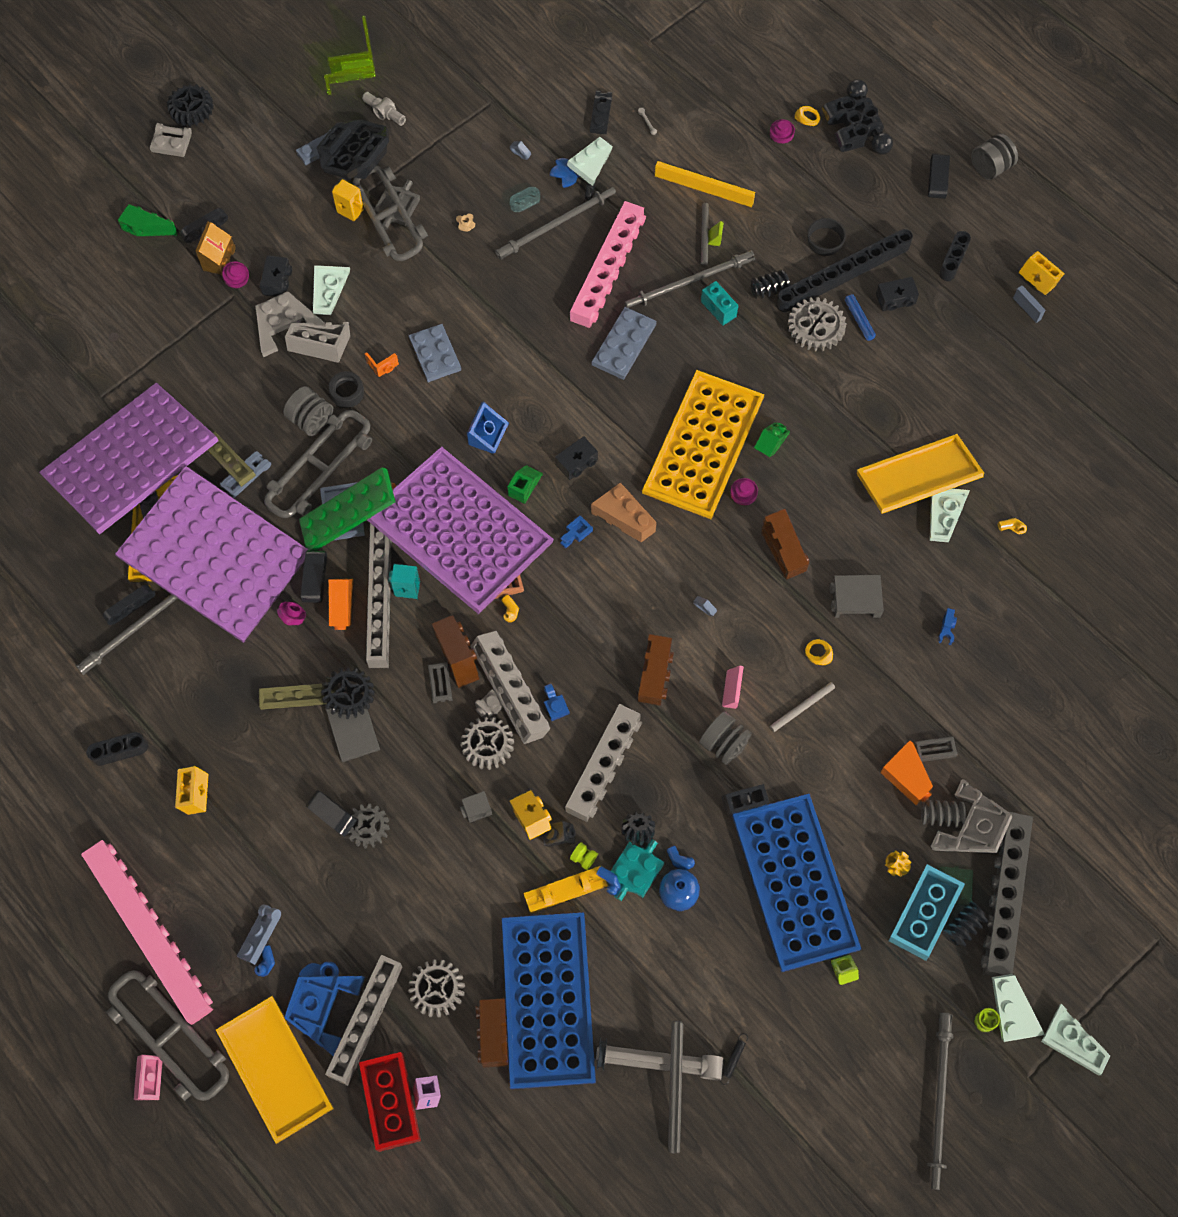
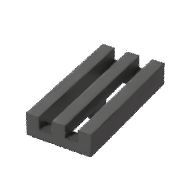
(442, 697)
(918, 744)

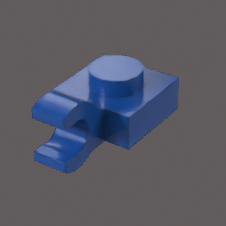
(576, 530)
(948, 622)
(555, 704)

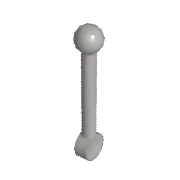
(641, 111)

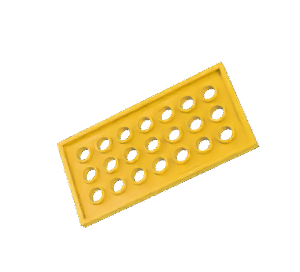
(702, 469)

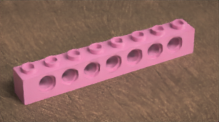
(618, 239)

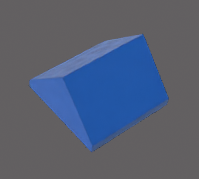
(486, 429)

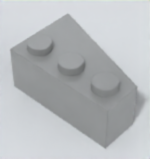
(318, 340)

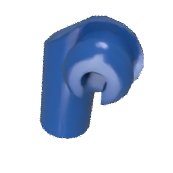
(680, 861)
(611, 878)
(267, 963)

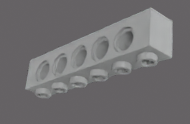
(510, 687)
(622, 717)
(364, 1020)

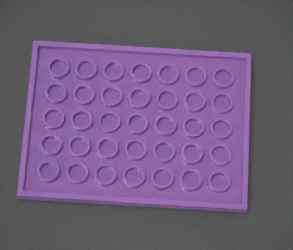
(128, 457)
(460, 530)
(213, 554)

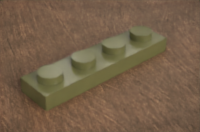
(231, 461)
(292, 696)

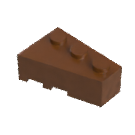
(784, 544)
(456, 650)
(655, 670)
(492, 1033)

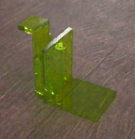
(351, 66)

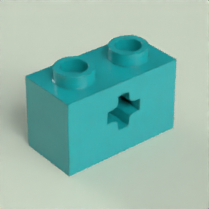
(719, 303)
(405, 581)

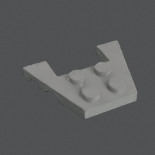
(277, 316)
(982, 828)

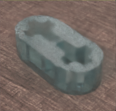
(525, 199)

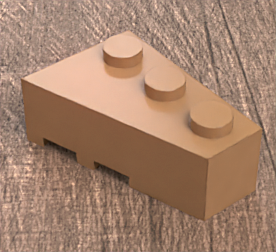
(624, 512)

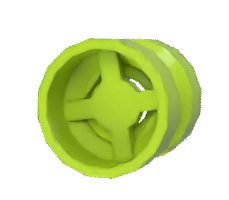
(584, 856)
(990, 1017)

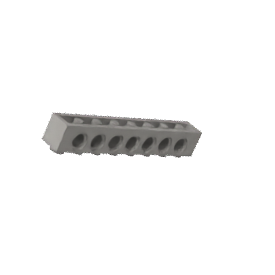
(378, 600)

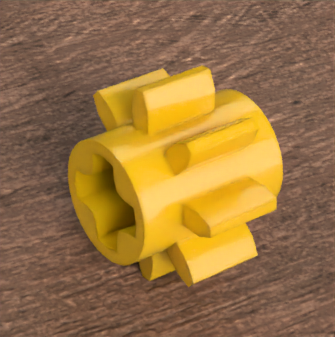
(898, 863)

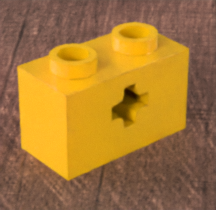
(347, 200)
(1041, 273)
(191, 790)
(531, 815)

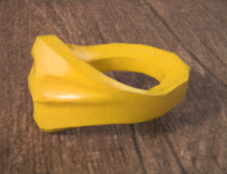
(800, 117)
(823, 660)

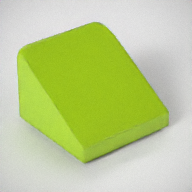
(715, 234)
(845, 969)

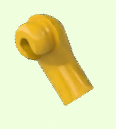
(1012, 524)
(512, 609)

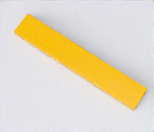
(704, 184)

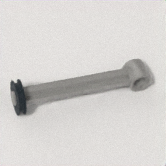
(707, 1067)

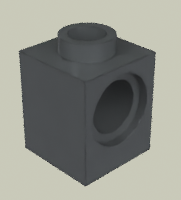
(476, 807)

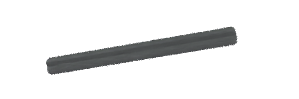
(675, 1087)

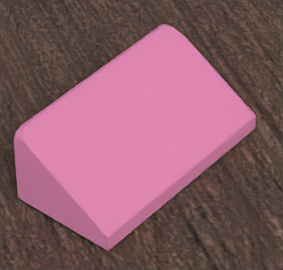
(732, 687)
(148, 1078)

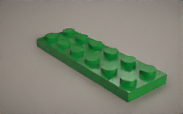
(347, 510)

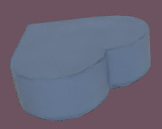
(520, 149)
(704, 605)

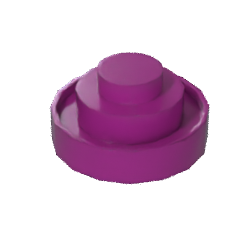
(782, 131)
(235, 274)
(744, 491)
(291, 613)

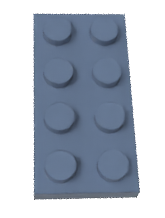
(624, 343)

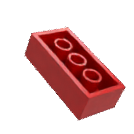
(389, 1102)

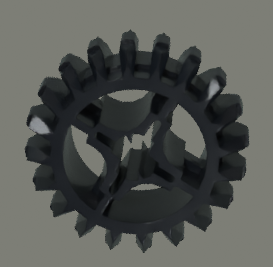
(190, 105)
(362, 686)

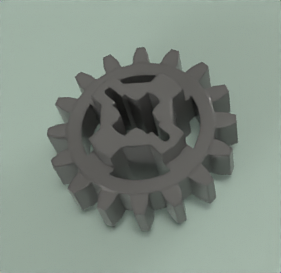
(372, 820)

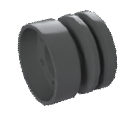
(994, 156)
(308, 411)
(727, 739)

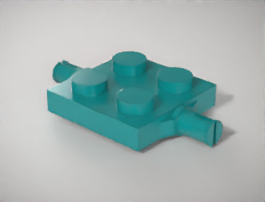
(636, 869)

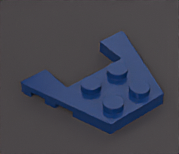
(313, 1003)

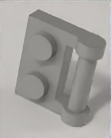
(168, 144)

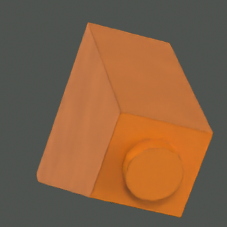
(340, 603)
(908, 774)

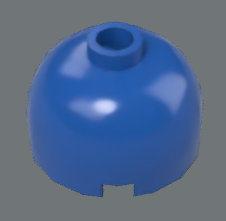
(677, 898)

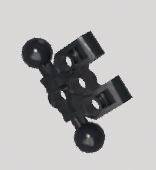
(860, 120)

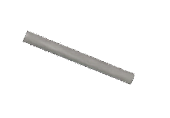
(801, 707)

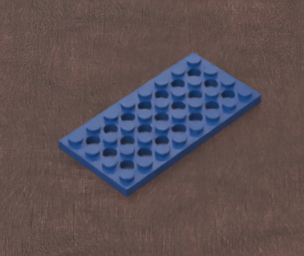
(768, 898)
(516, 1012)

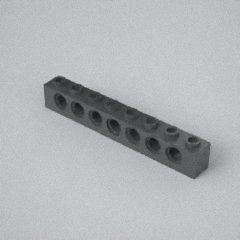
(992, 966)

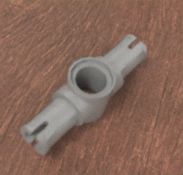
(384, 108)

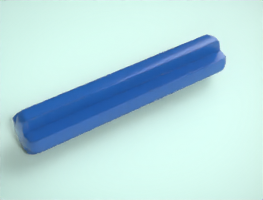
(860, 317)

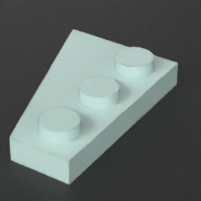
(590, 160)
(327, 287)
(945, 513)
(1014, 1010)
(1074, 1042)

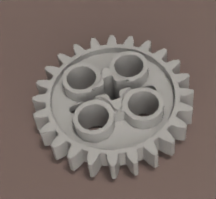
(803, 315)

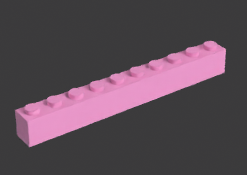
(147, 932)

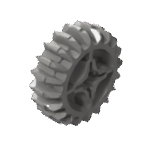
(498, 731)
(429, 995)

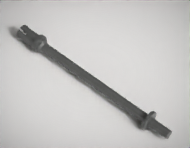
(513, 246)
(736, 261)
(96, 656)
(944, 1036)

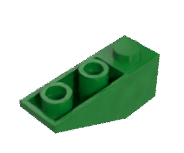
(142, 223)

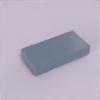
(1029, 304)

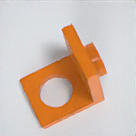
(384, 366)

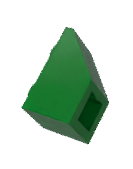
(772, 439)
(523, 483)

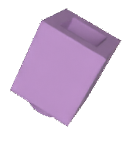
(426, 1092)

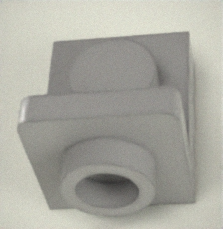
(489, 705)

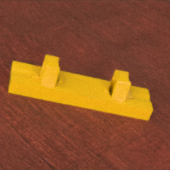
(564, 890)

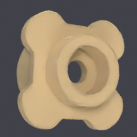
(465, 226)

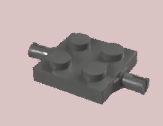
(407, 198)

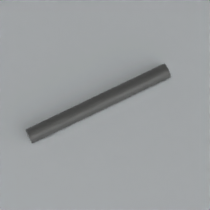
(704, 234)

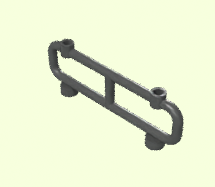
(418, 232)
(302, 506)
(186, 1086)

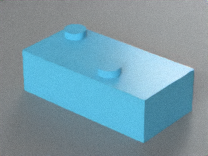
(926, 912)

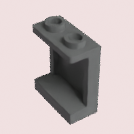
(857, 595)

